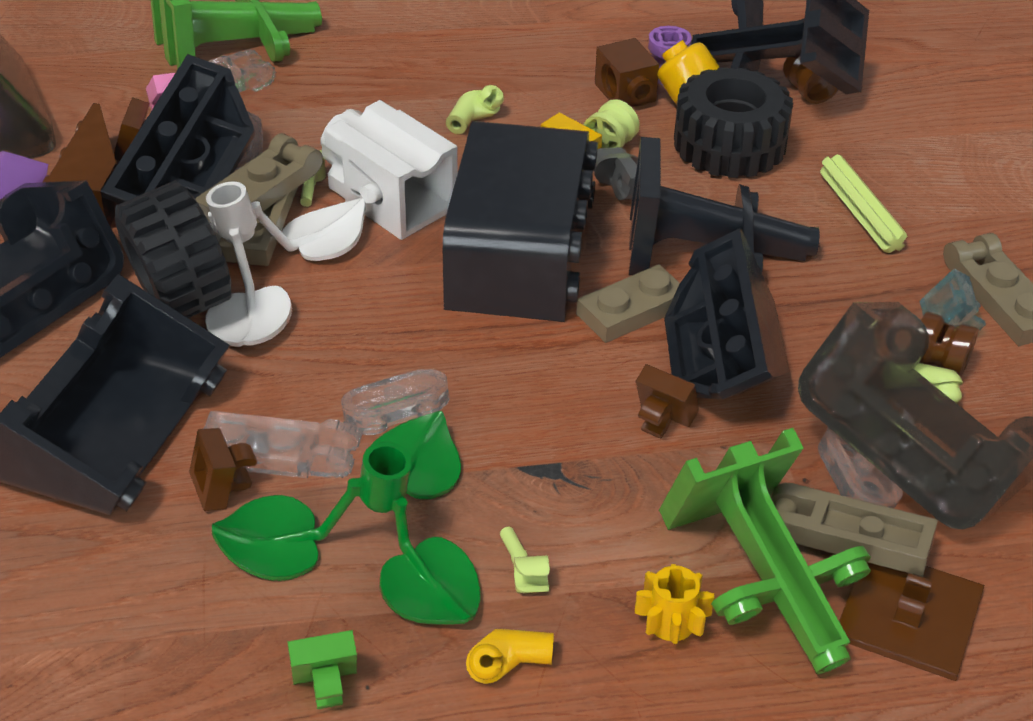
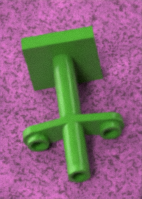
(187, 24)
(742, 493)

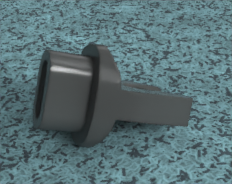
(617, 169)

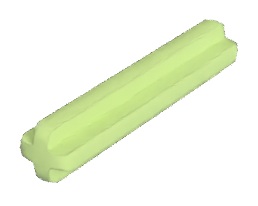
(863, 204)

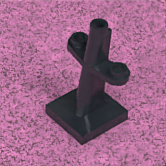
(827, 40)
(669, 213)

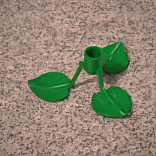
(424, 584)

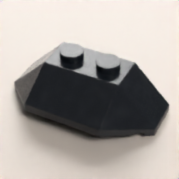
(189, 136)
(724, 322)

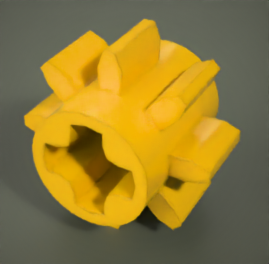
(674, 603)

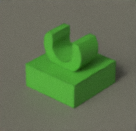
(323, 662)

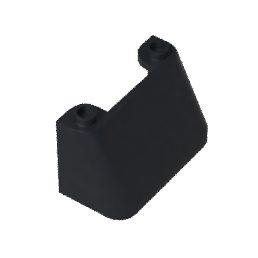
(51, 256)
(109, 402)

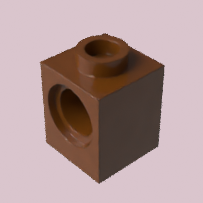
(626, 72)

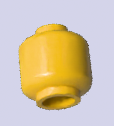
(682, 63)

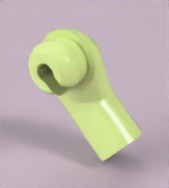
(474, 106)

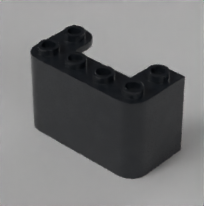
(517, 221)

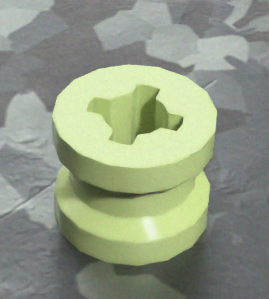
(615, 122)

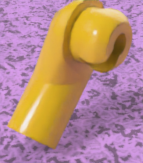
(506, 649)

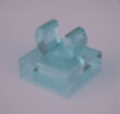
(954, 300)

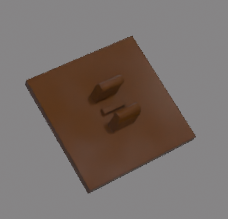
(913, 617)

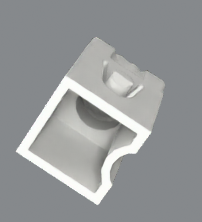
(392, 164)

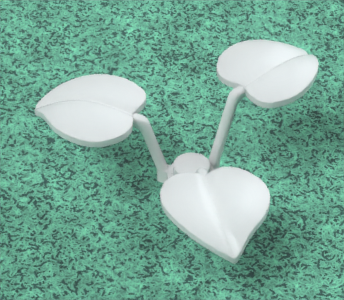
(318, 235)

